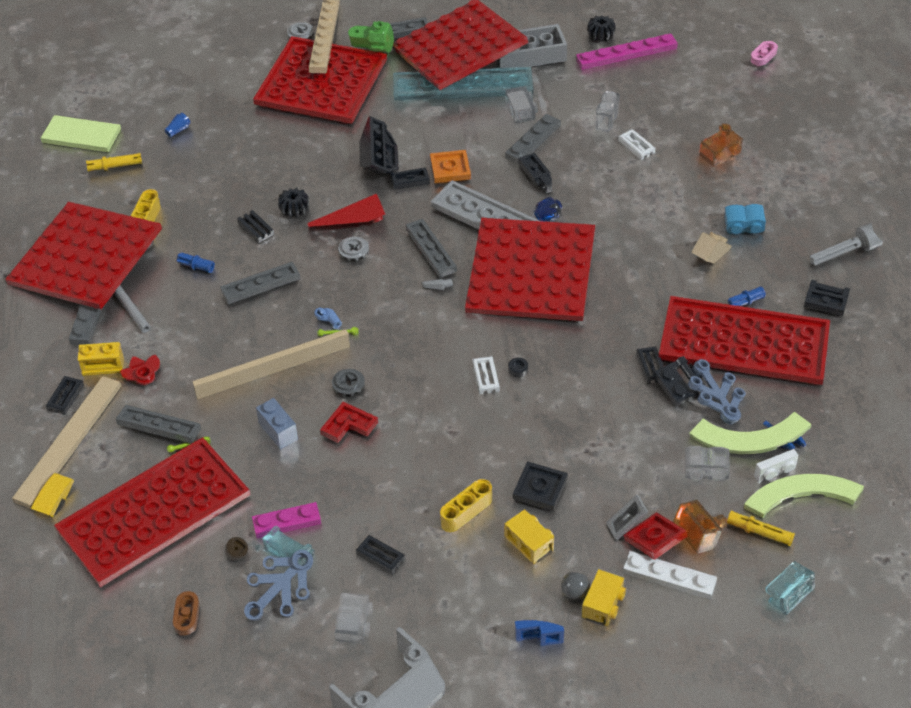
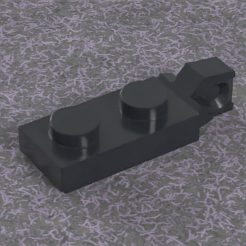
(536, 171)

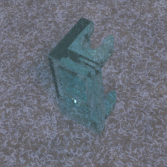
(282, 546)
(791, 587)

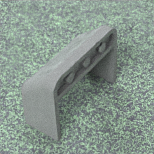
(415, 689)

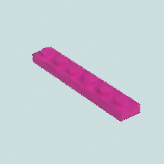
(626, 51)

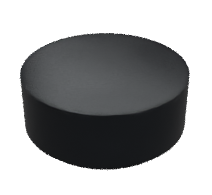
(518, 367)

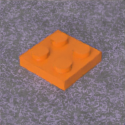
(450, 166)

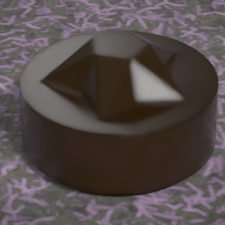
(236, 548)

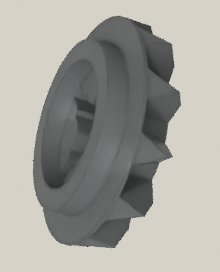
(354, 376)

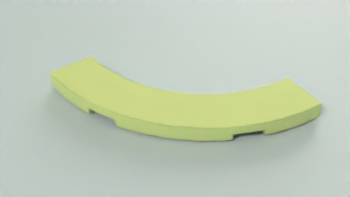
(754, 441)
(802, 485)

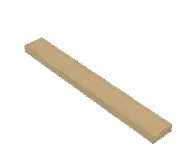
(271, 364)
(67, 440)

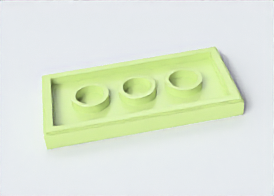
(81, 133)

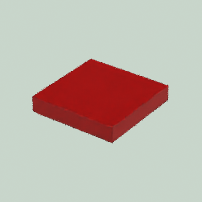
(655, 535)

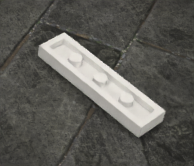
(670, 575)

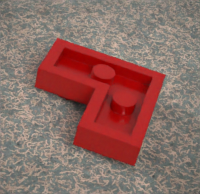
(347, 418)

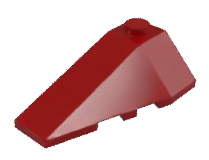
(360, 211)

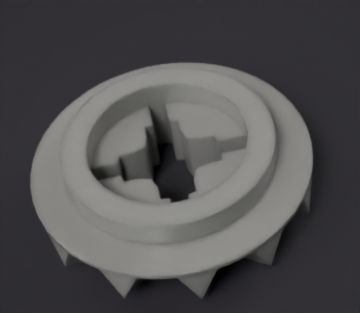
(306, 30)
(354, 243)

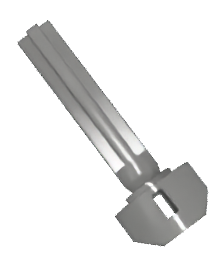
(864, 238)

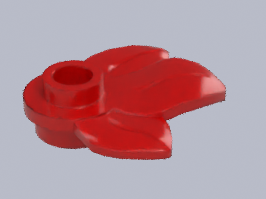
(141, 371)

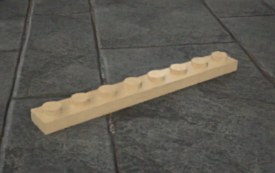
(324, 36)

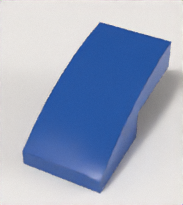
(546, 632)

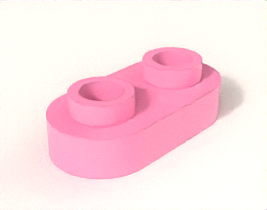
(764, 53)

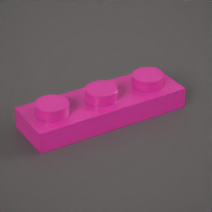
(287, 519)

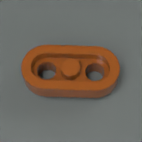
(186, 615)

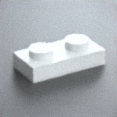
(776, 465)

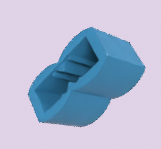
(744, 219)

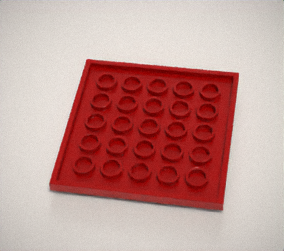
(459, 43)
(323, 95)
(84, 254)
(531, 269)

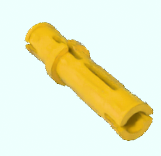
(113, 162)
(755, 526)

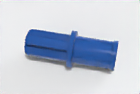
(196, 262)
(747, 297)

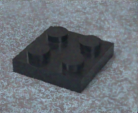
(540, 486)

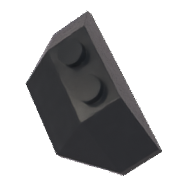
(378, 148)

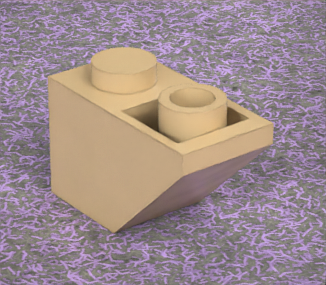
(711, 247)

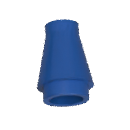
(178, 124)

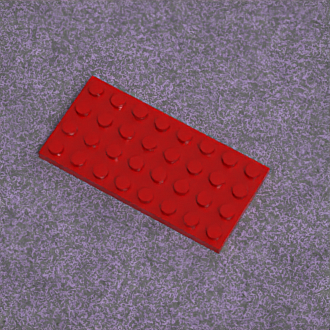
(746, 339)
(151, 511)

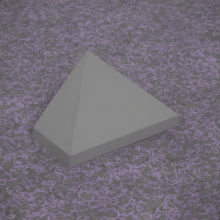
(627, 517)

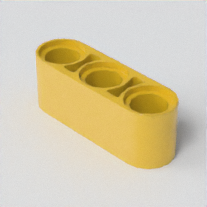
(147, 205)
(456, 513)

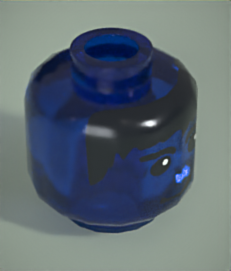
(548, 210)

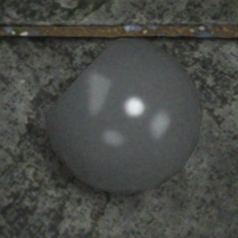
(575, 585)

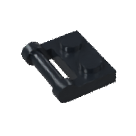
(826, 298)
(674, 384)

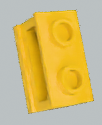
(100, 358)
(529, 536)
(603, 597)

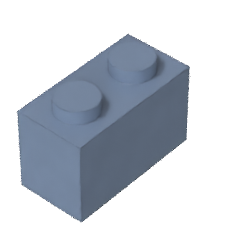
(277, 423)

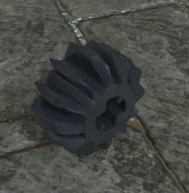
(601, 28)
(293, 202)

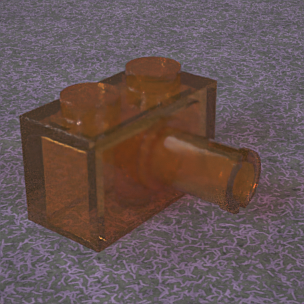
(721, 146)
(701, 527)

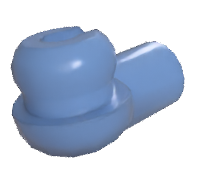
(328, 315)

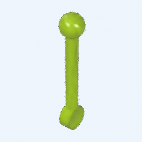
(354, 331)
(170, 448)

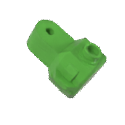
(376, 37)

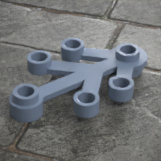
(729, 412)
(281, 582)

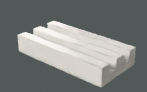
(635, 145)
(487, 387)

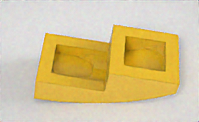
(51, 494)

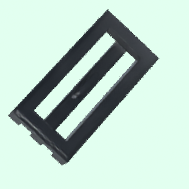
(410, 178)
(258, 224)
(654, 350)
(68, 395)
(378, 557)

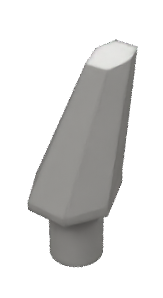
(438, 284)

